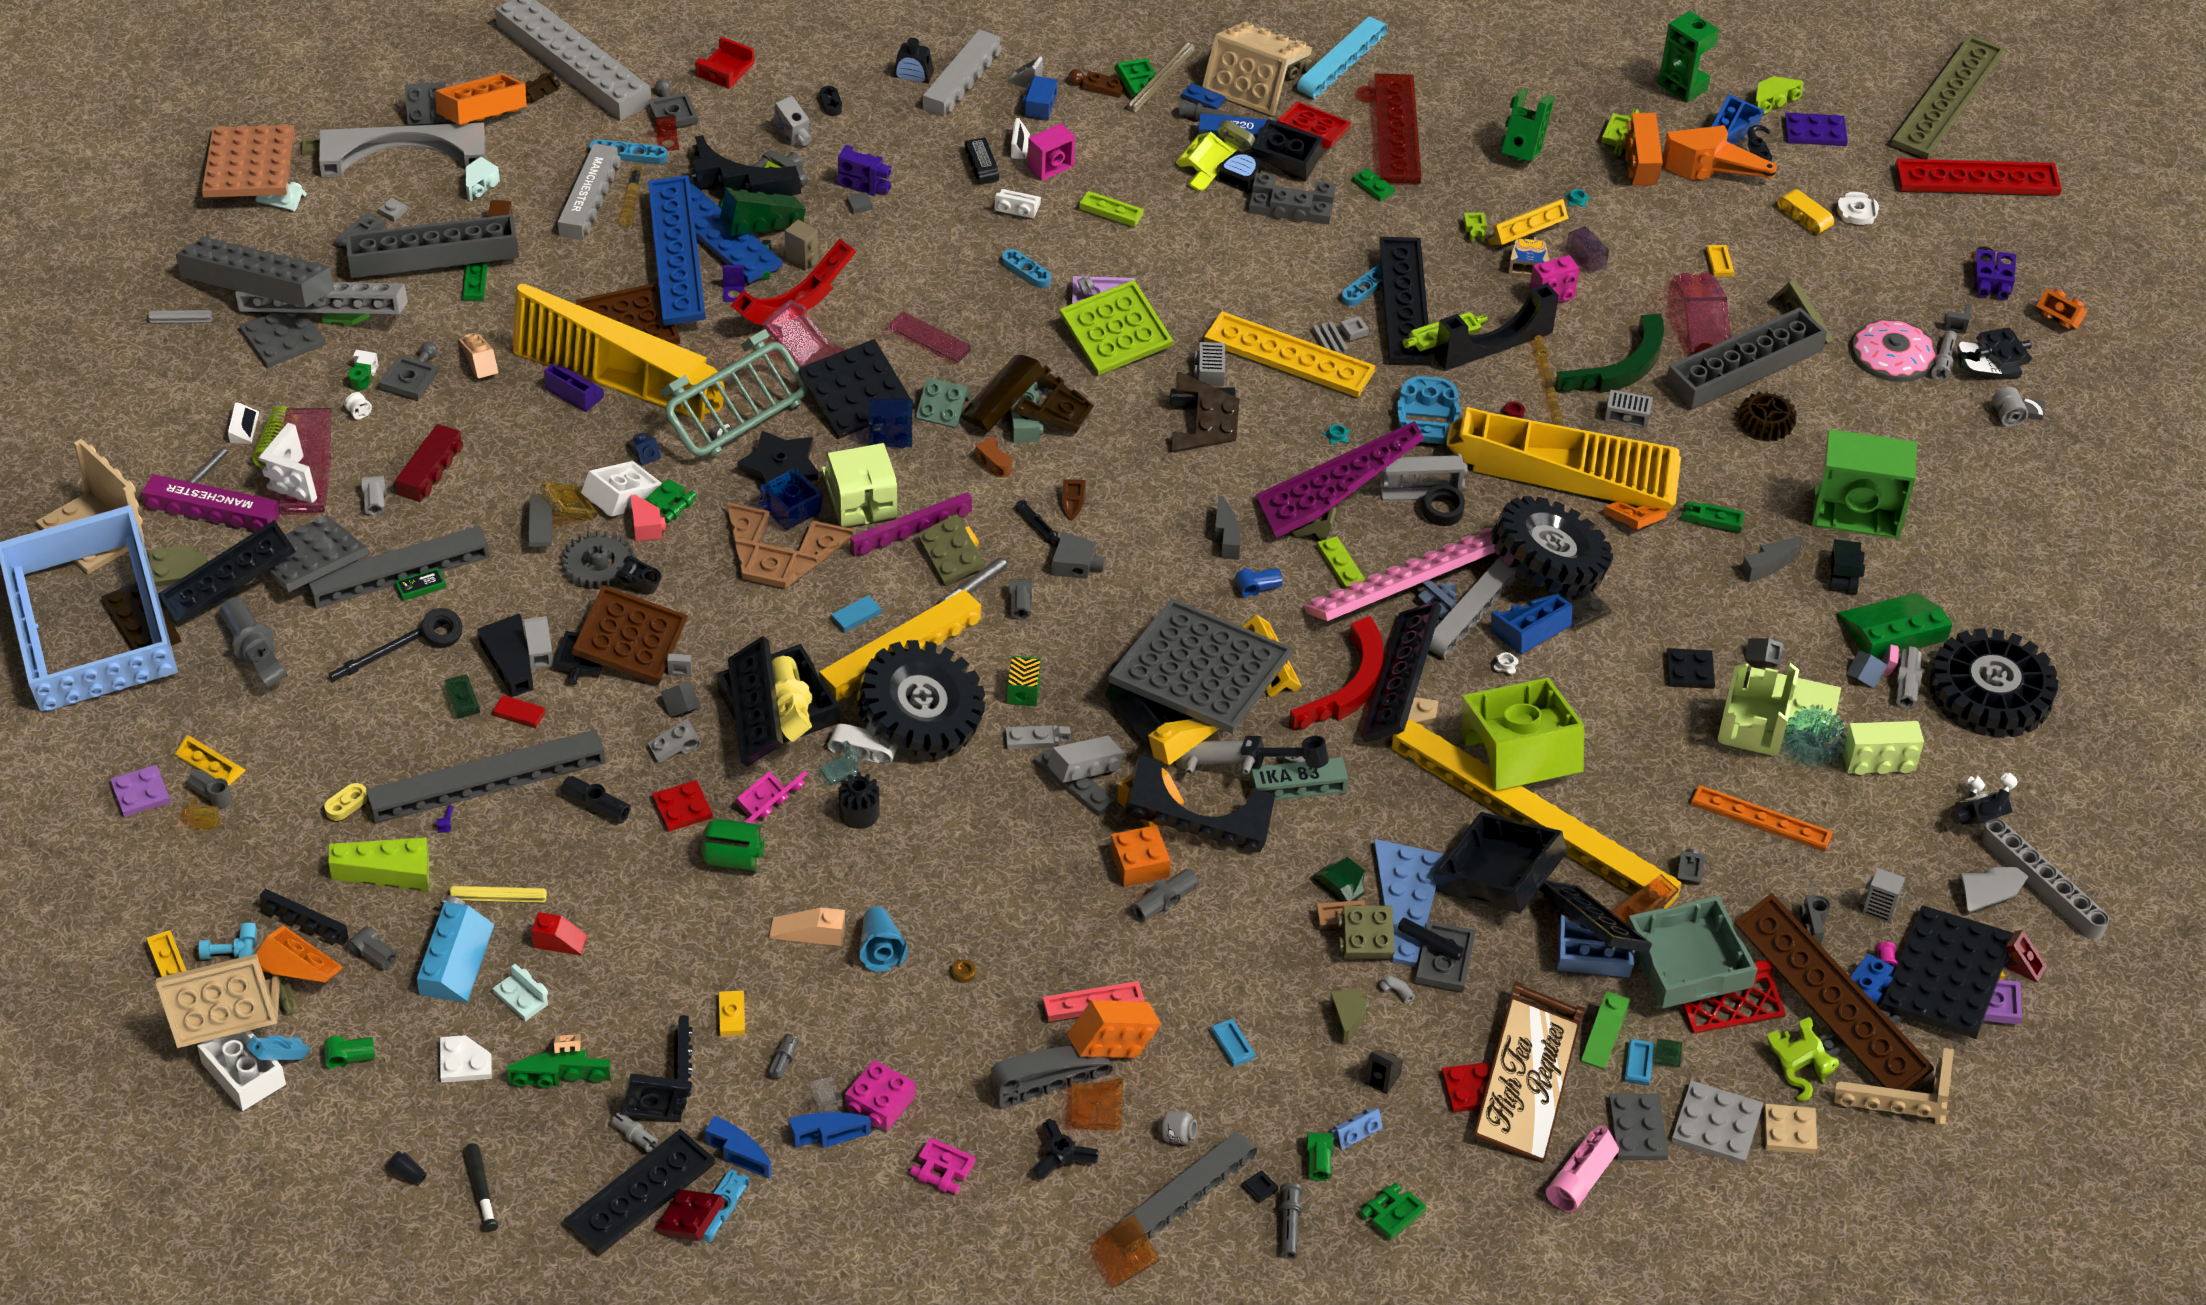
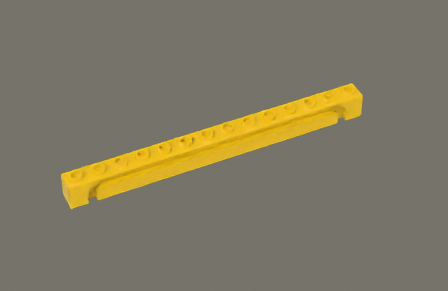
(1521, 805)

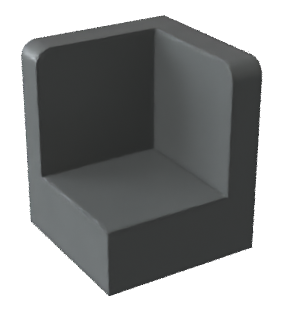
(1958, 321)
(1764, 650)
(680, 699)

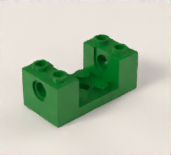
(1685, 42)

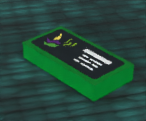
(420, 584)

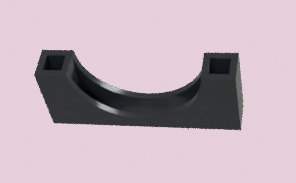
(1535, 318)
(1152, 802)

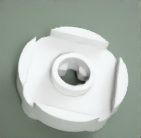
(1864, 215)

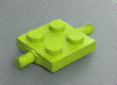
(1615, 130)

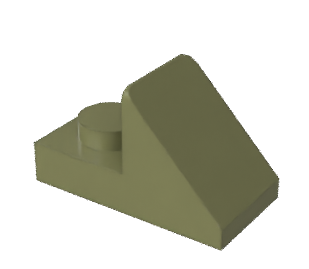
(1320, 526)

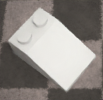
(613, 486)

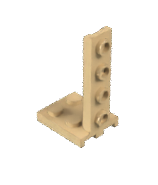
(1902, 1101)

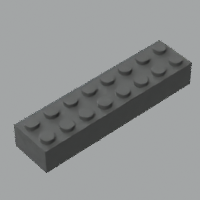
(432, 246)
(255, 271)
(1745, 358)

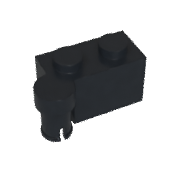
(1846, 565)

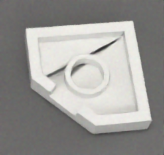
(463, 1060)

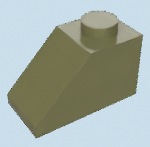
(1348, 1012)

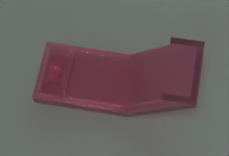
(1704, 309)
(799, 334)
(315, 439)

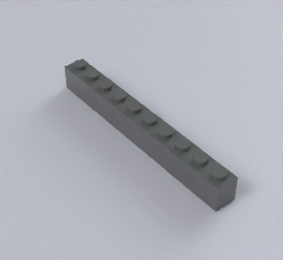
(485, 776)

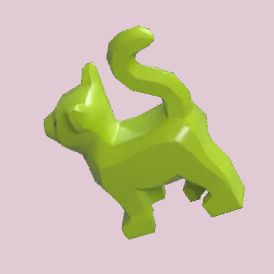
(1801, 1053)

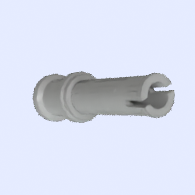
(1944, 360)

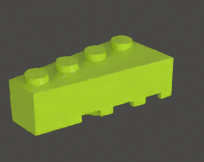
(382, 862)

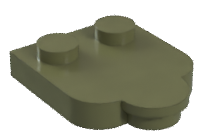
(174, 563)

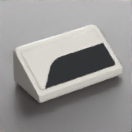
(1019, 140)
(242, 424)

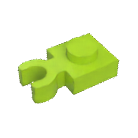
(1476, 225)

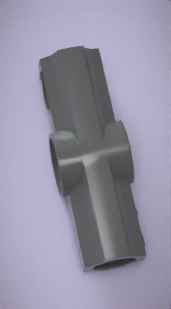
(1164, 894)

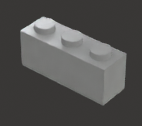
(1085, 758)

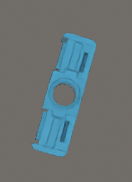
(278, 1048)
(730, 1189)

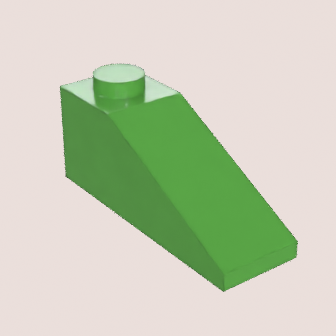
(1605, 1030)

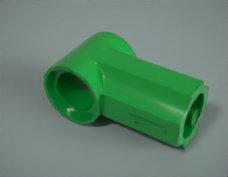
(341, 1051)
(1320, 1152)

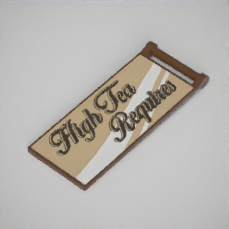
(1528, 1074)

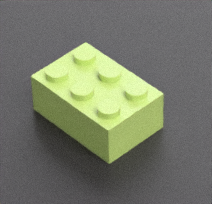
(1883, 747)

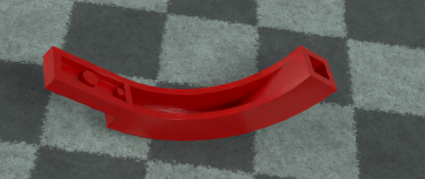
(806, 293)
(1357, 692)

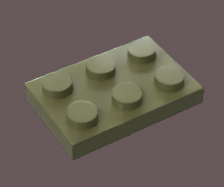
(951, 549)

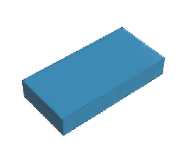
(856, 613)
(1232, 1042)
(1639, 1062)

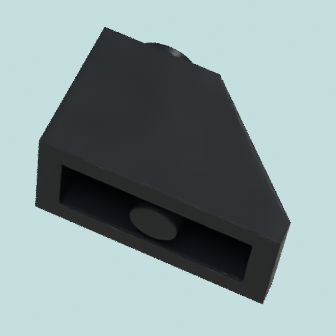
(1383, 1070)

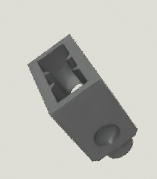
(1076, 557)

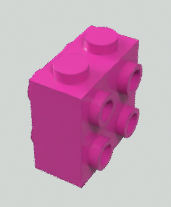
(1559, 274)
(880, 1095)

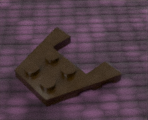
(1062, 409)
(1215, 415)

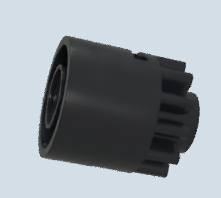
(859, 801)

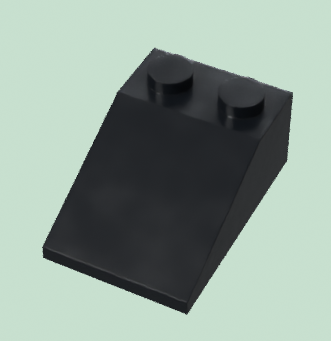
(1289, 148)

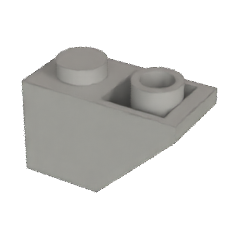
(538, 642)

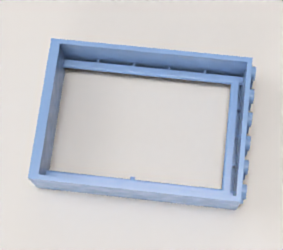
(63, 545)

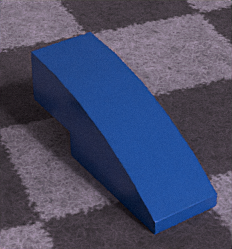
(828, 1128)
(737, 1147)

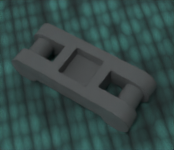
(366, 223)

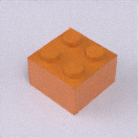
(1140, 855)

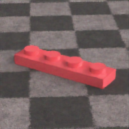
(1074, 1003)

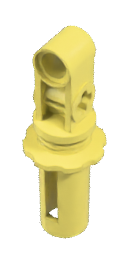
(792, 698)

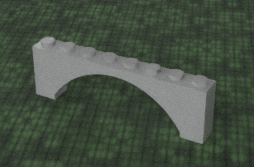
(345, 146)

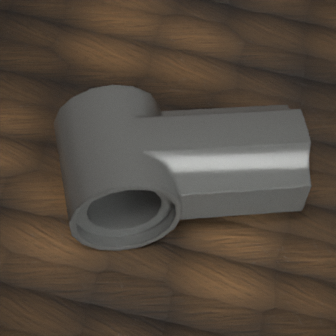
(1020, 594)
(211, 788)
(368, 945)

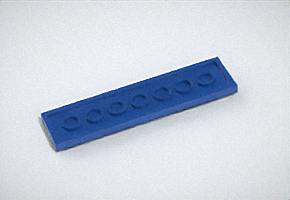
(735, 249)

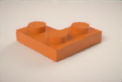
(1632, 516)

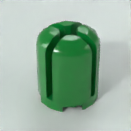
(736, 833)

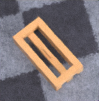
(567, 1043)

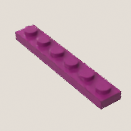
(910, 524)

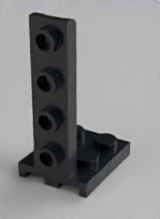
(659, 1096)

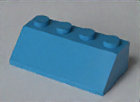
(454, 953)

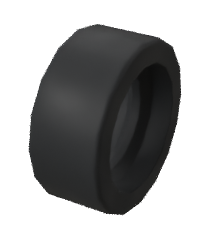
(1443, 492)

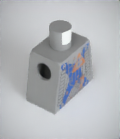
(791, 122)

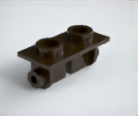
(544, 82)

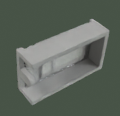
(1413, 476)

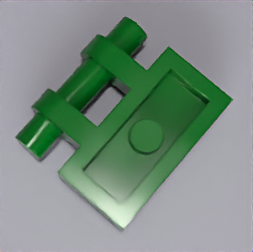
(666, 495)
(1396, 1216)

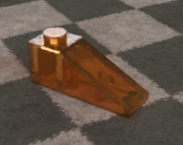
(1649, 898)

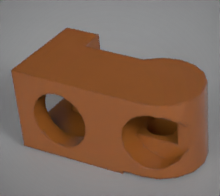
(993, 458)

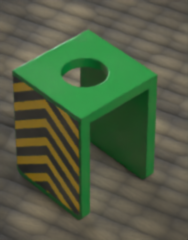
(1023, 681)

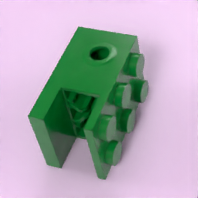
(1526, 127)

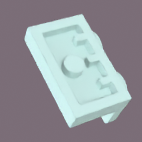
(522, 993)

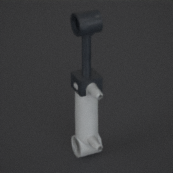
(1252, 753)

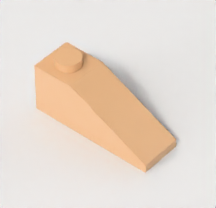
(811, 926)

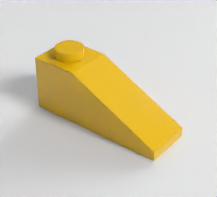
(1177, 738)

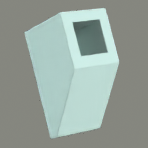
(480, 177)

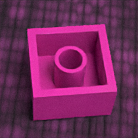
(1051, 151)

